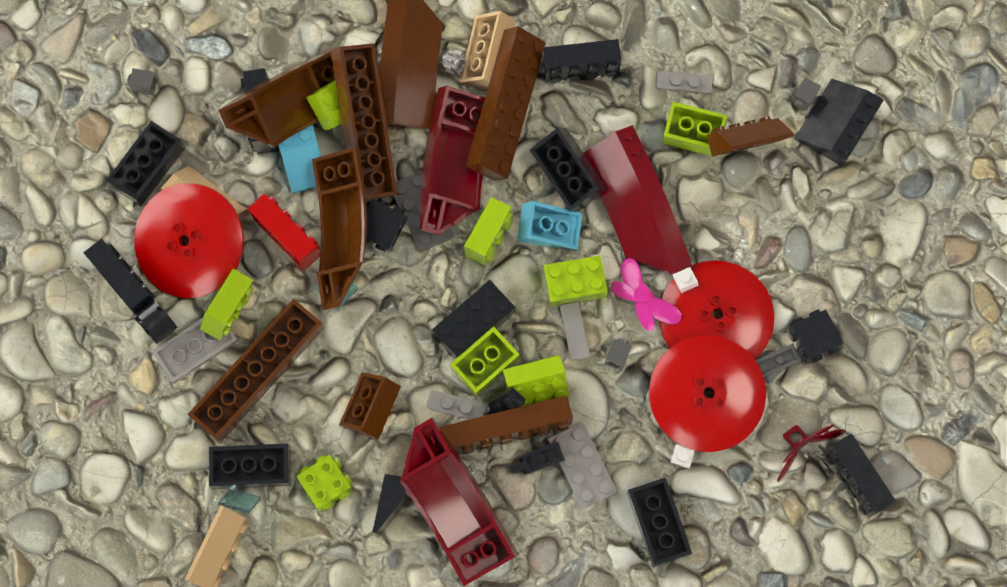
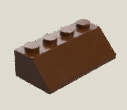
(747, 136)

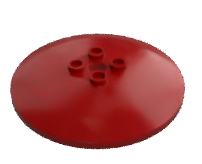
(213, 245)
(733, 291)
(679, 399)

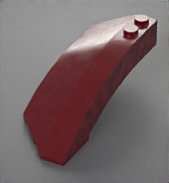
(447, 185)
(638, 203)
(454, 505)

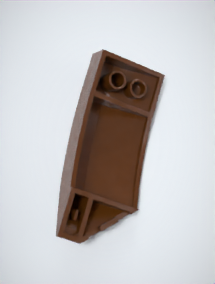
(410, 63)
(280, 104)
(341, 221)

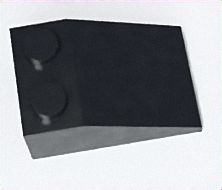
(391, 501)

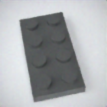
(409, 201)

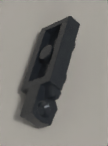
(504, 401)
(539, 459)

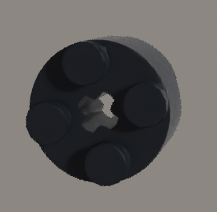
(154, 321)

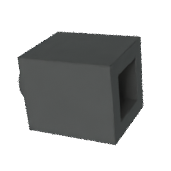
(142, 81)
(805, 94)
(618, 353)

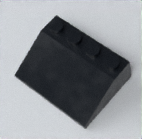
(839, 120)

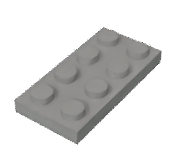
(190, 351)
(583, 467)

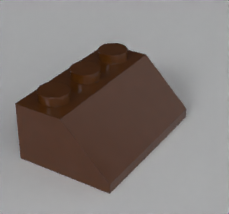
(370, 405)

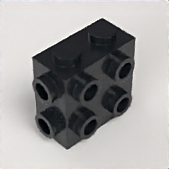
(384, 224)
(815, 336)

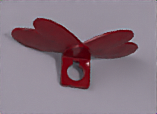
(819, 436)

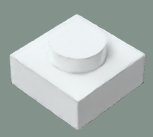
(685, 280)
(682, 456)

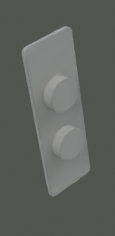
(684, 82)
(574, 331)
(455, 405)

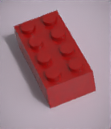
(284, 231)

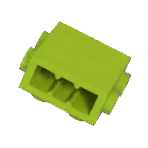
(325, 482)

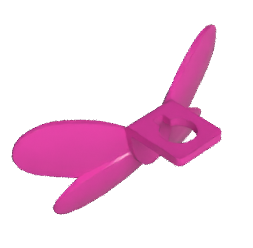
(646, 304)

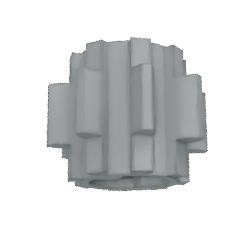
(454, 61)

